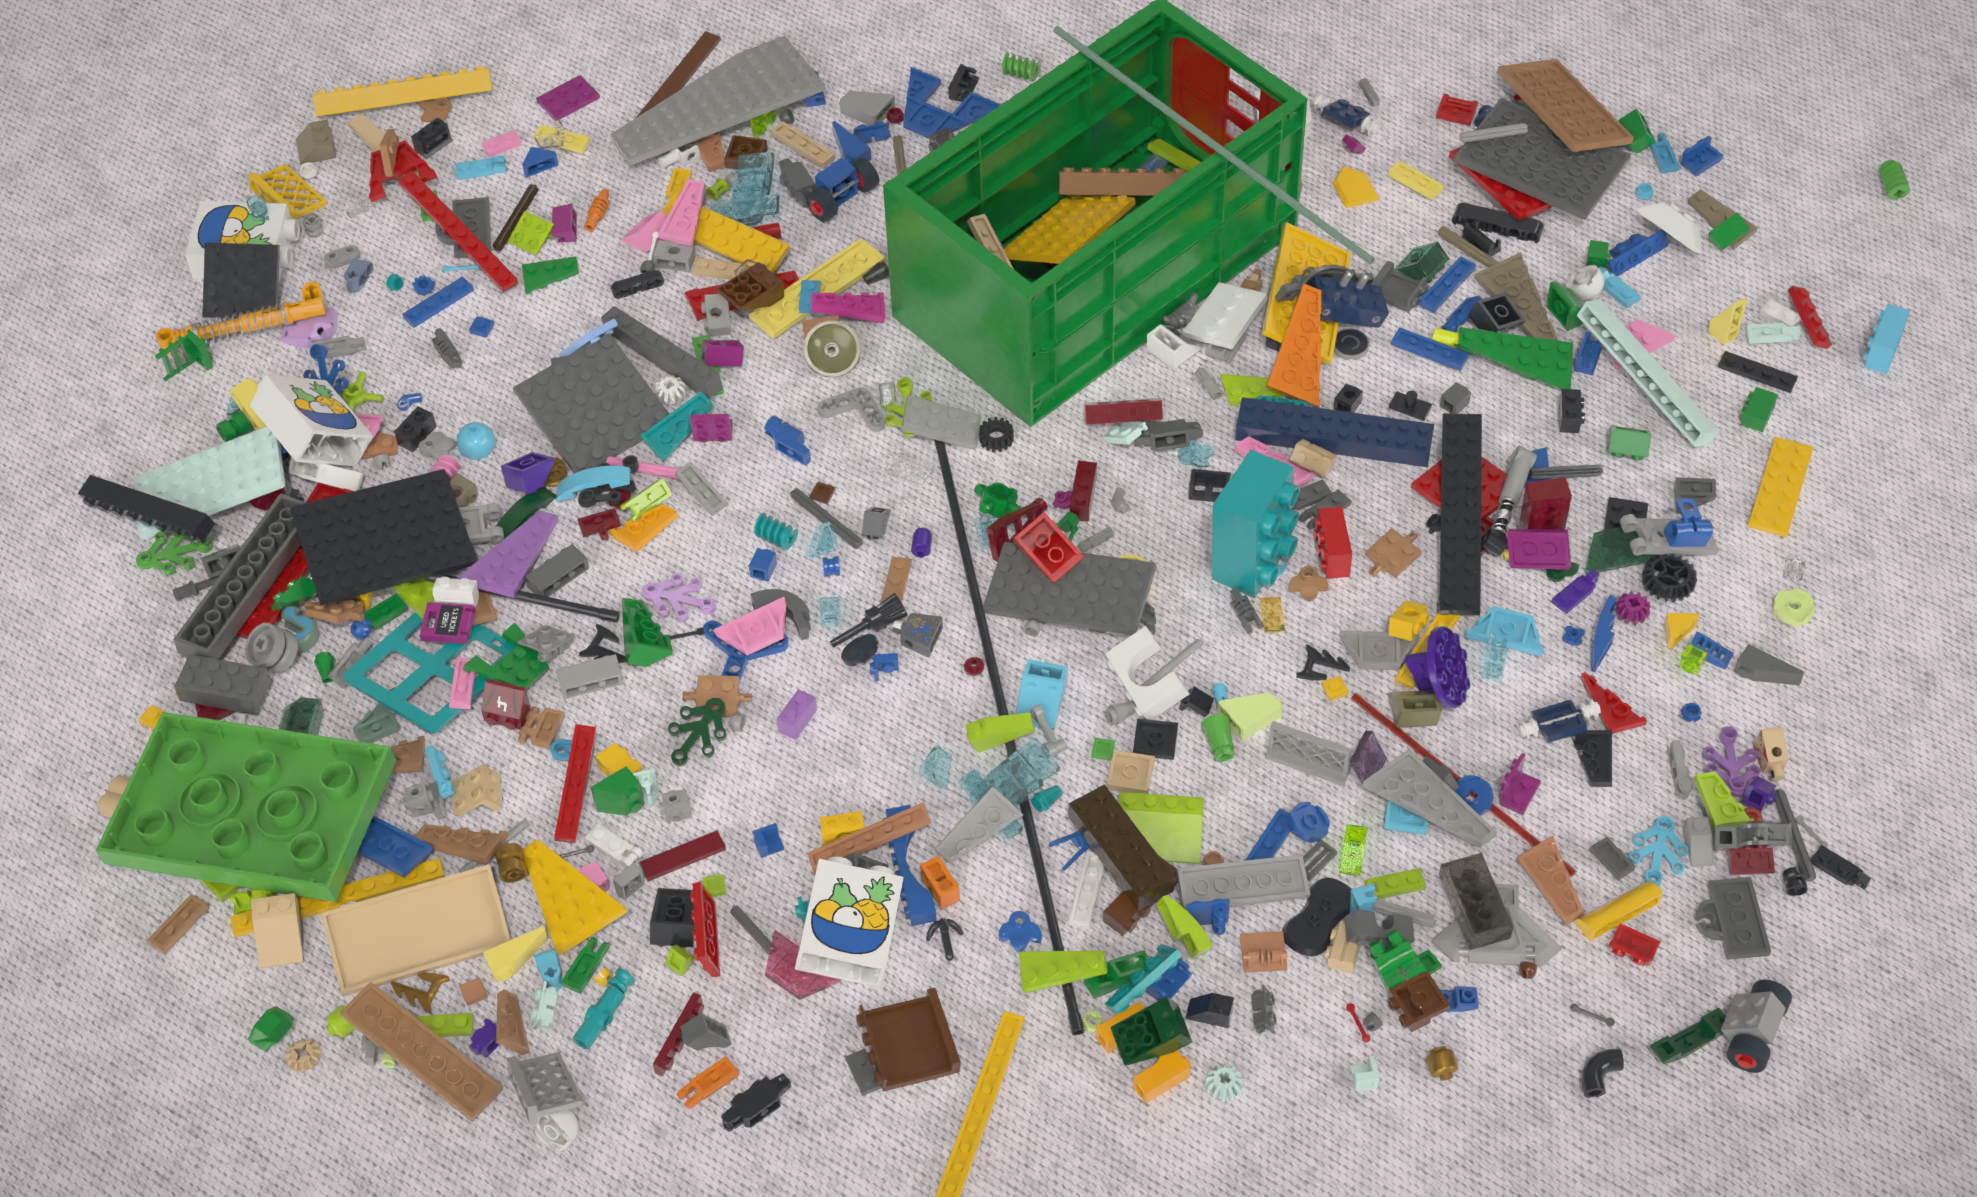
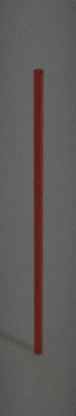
(1425, 753)

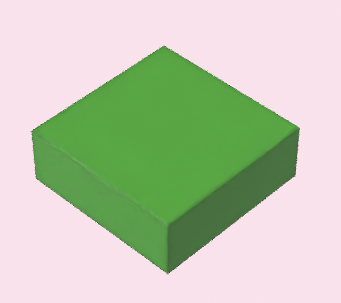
(1103, 749)

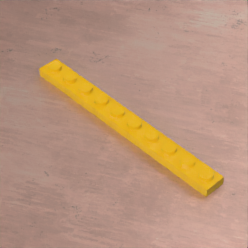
(355, 891)
(981, 1106)

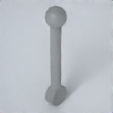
(1800, 820)

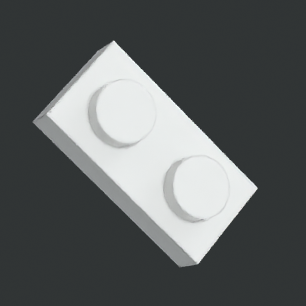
(1780, 313)

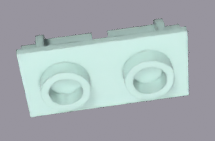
(648, 785)
(545, 998)

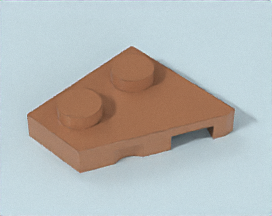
(381, 444)

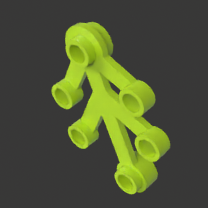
(905, 387)

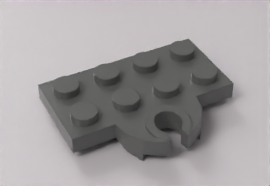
(476, 216)
(1734, 918)

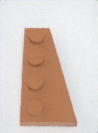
(711, 151)
(1548, 873)

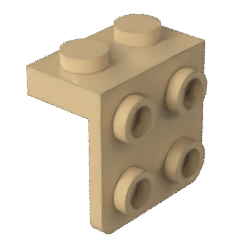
(477, 788)

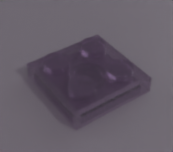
(1367, 757)

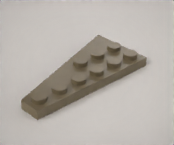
(1513, 279)

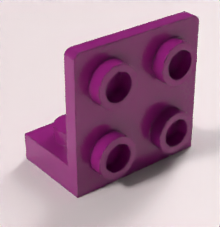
(711, 427)
(1518, 787)

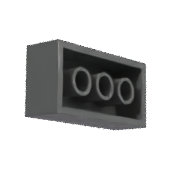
(222, 684)

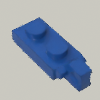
(1460, 314)

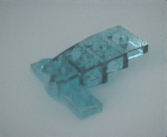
(751, 191)
(1014, 779)

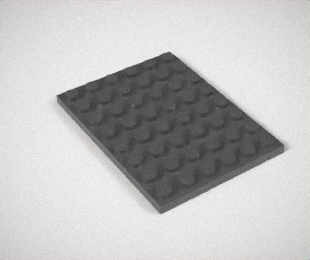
(1542, 162)

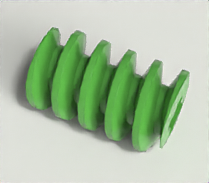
(1020, 68)
(1894, 179)

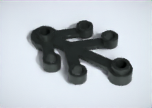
(589, 496)

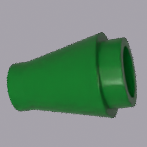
(324, 663)

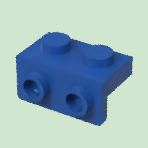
(1700, 156)

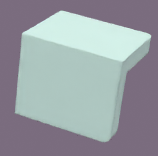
(1365, 1075)

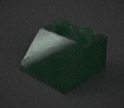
(1423, 262)
(303, 716)

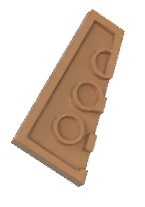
(409, 755)
(462, 842)

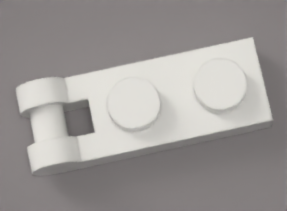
(613, 846)

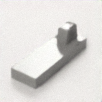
(701, 488)

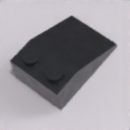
(672, 918)

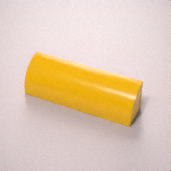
(1619, 910)

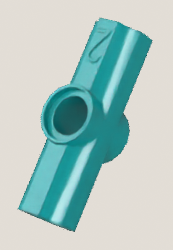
(598, 1017)

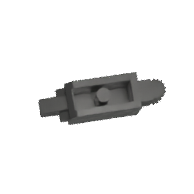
(796, 180)
(1169, 434)

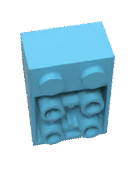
(1043, 685)

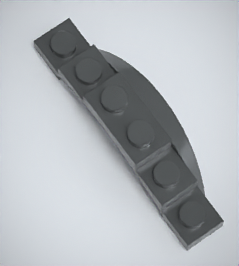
(1290, 290)

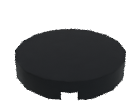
(860, 649)

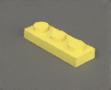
(572, 141)
(1415, 180)

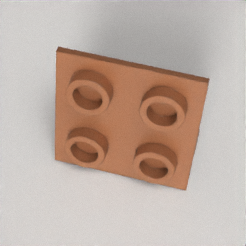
(1263, 952)

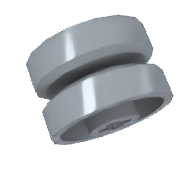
(271, 647)

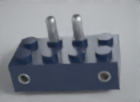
(1351, 301)

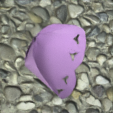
(299, 333)

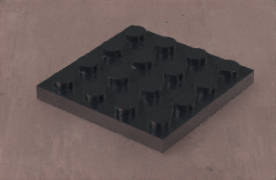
(239, 278)

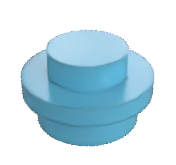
(1644, 191)

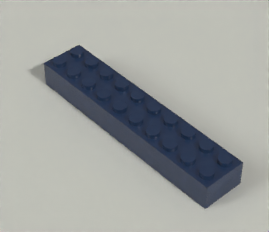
(1336, 431)

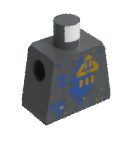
(919, 632)

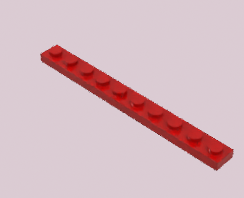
(458, 231)

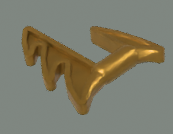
(424, 998)

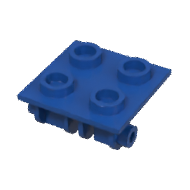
(1211, 912)

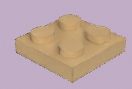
(1130, 772)

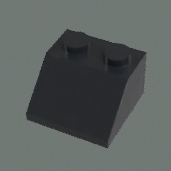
(1495, 313)

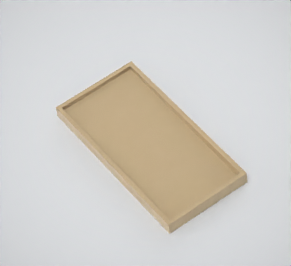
(415, 929)

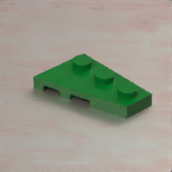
(542, 273)

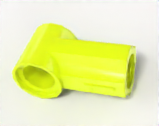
(1447, 337)

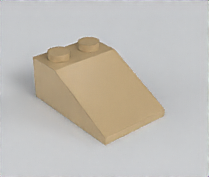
(277, 930)

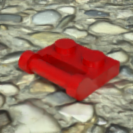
(1457, 110)

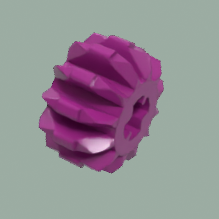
(1633, 608)

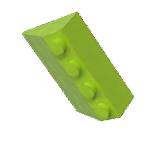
(1168, 823)

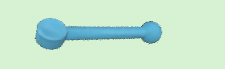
(446, 268)

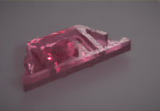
(782, 971)

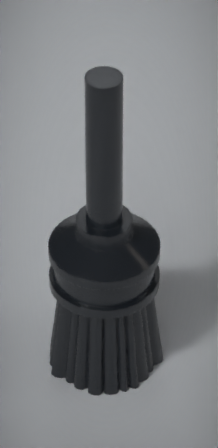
(875, 618)

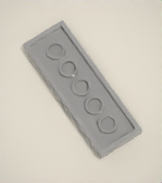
(1245, 881)

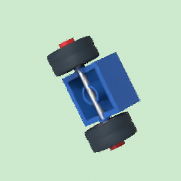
(839, 184)

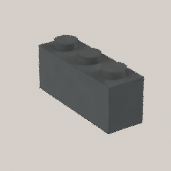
(557, 571)

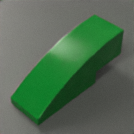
(1119, 973)

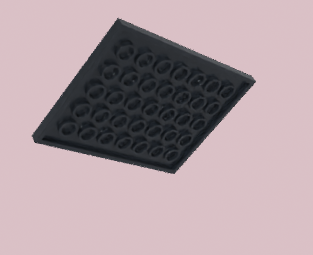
(383, 536)

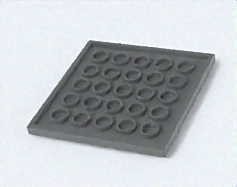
(591, 404)

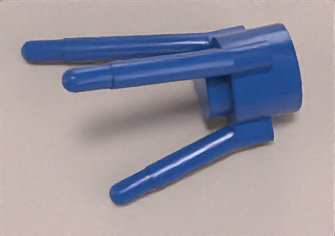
(1078, 840)

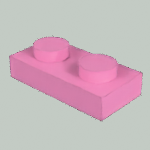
(501, 143)

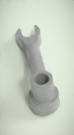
(1053, 745)

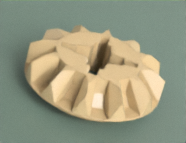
(306, 1061)

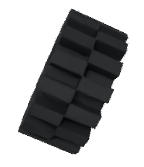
(996, 426)

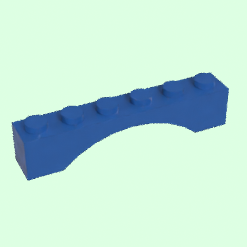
(919, 900)

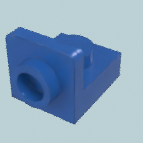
(885, 663)

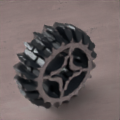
(1667, 582)

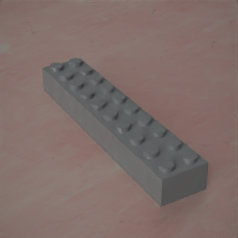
(241, 583)

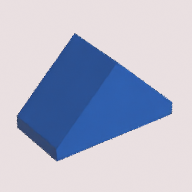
(539, 161)

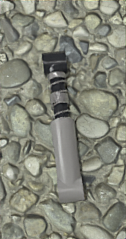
(1521, 463)

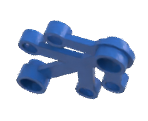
(319, 352)

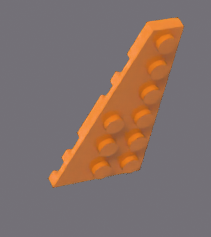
(1299, 355)

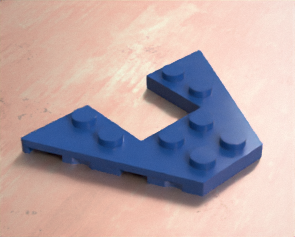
(929, 119)

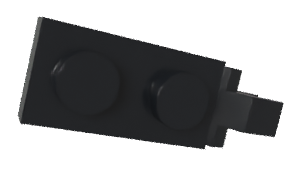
(1839, 868)

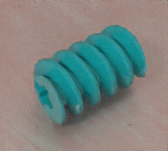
(775, 532)

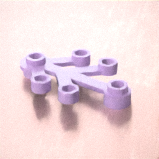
(677, 596)

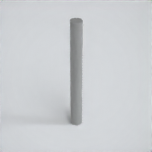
(1173, 663)
(511, 834)

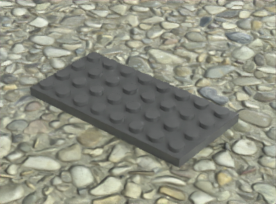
(1093, 594)

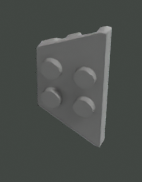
(1377, 649)

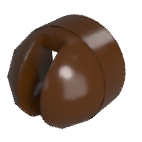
(1527, 969)

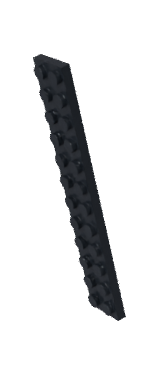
(1461, 515)

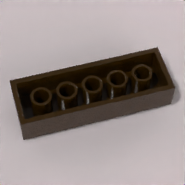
(1121, 847)

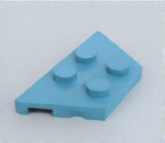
(1514, 626)

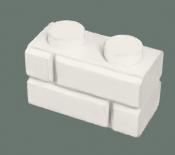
(456, 591)

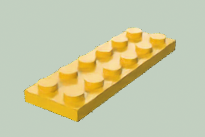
(1780, 487)

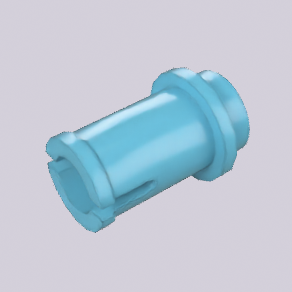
(1220, 692)

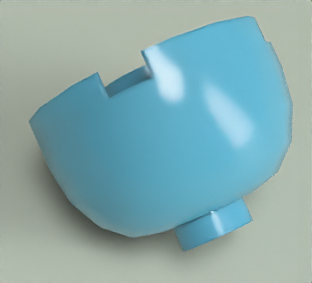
(475, 440)

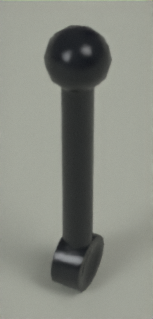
(700, 632)

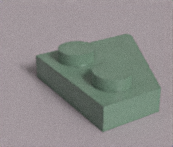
(376, 725)

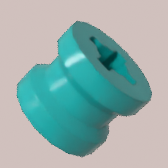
(621, 980)

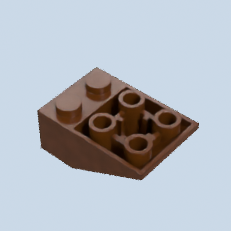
(753, 288)

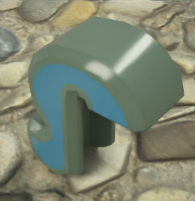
(304, 627)

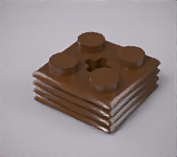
(741, 146)

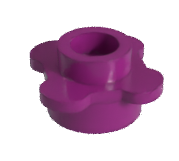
(1062, 499)

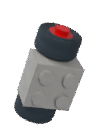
(1754, 1023)

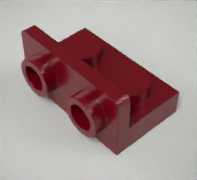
(1751, 860)

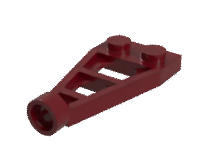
(998, 531)

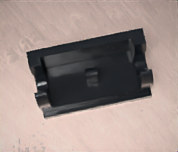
(962, 83)
(1480, 240)

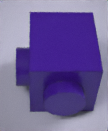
(1760, 793)

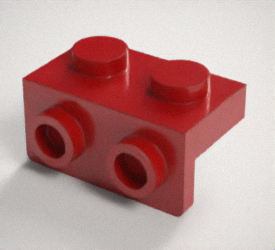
(1634, 944)

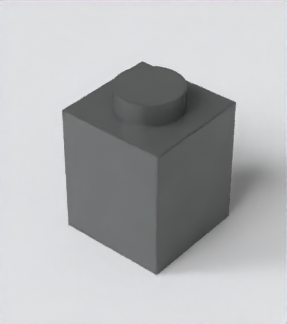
(1455, 398)

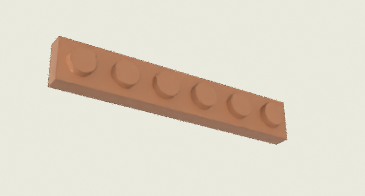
(873, 835)

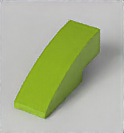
(1184, 927)

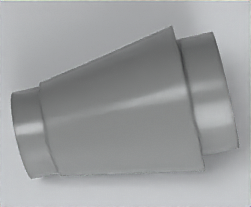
(1119, 712)

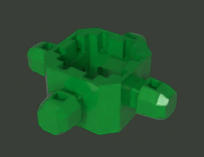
(997, 499)

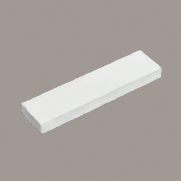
(1087, 891)

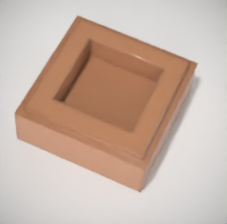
(473, 991)

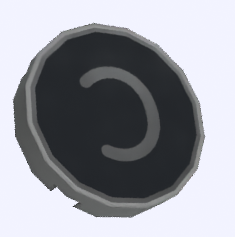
(1351, 344)

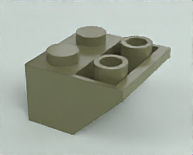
(1415, 708)

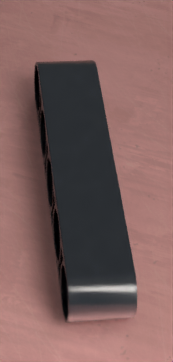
(1498, 222)

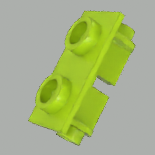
(242, 899)

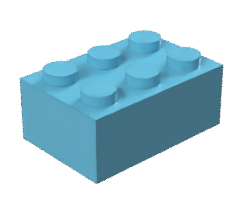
(1886, 338)

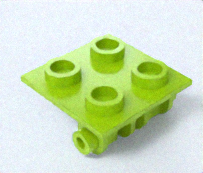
(531, 233)

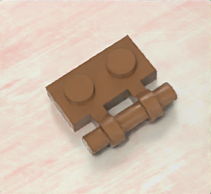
(546, 729)

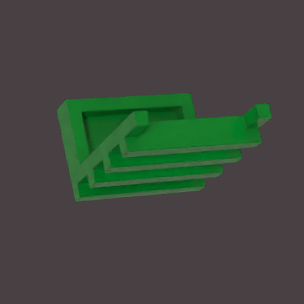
(193, 350)

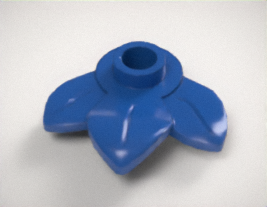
(1020, 933)

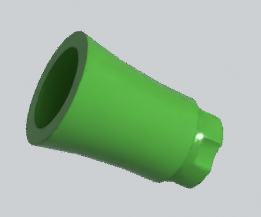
(1219, 736)

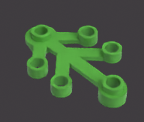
(171, 553)

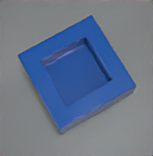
(481, 326)

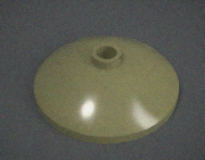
(834, 335)

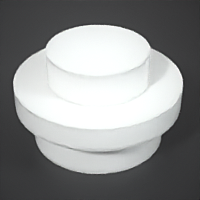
(308, 170)

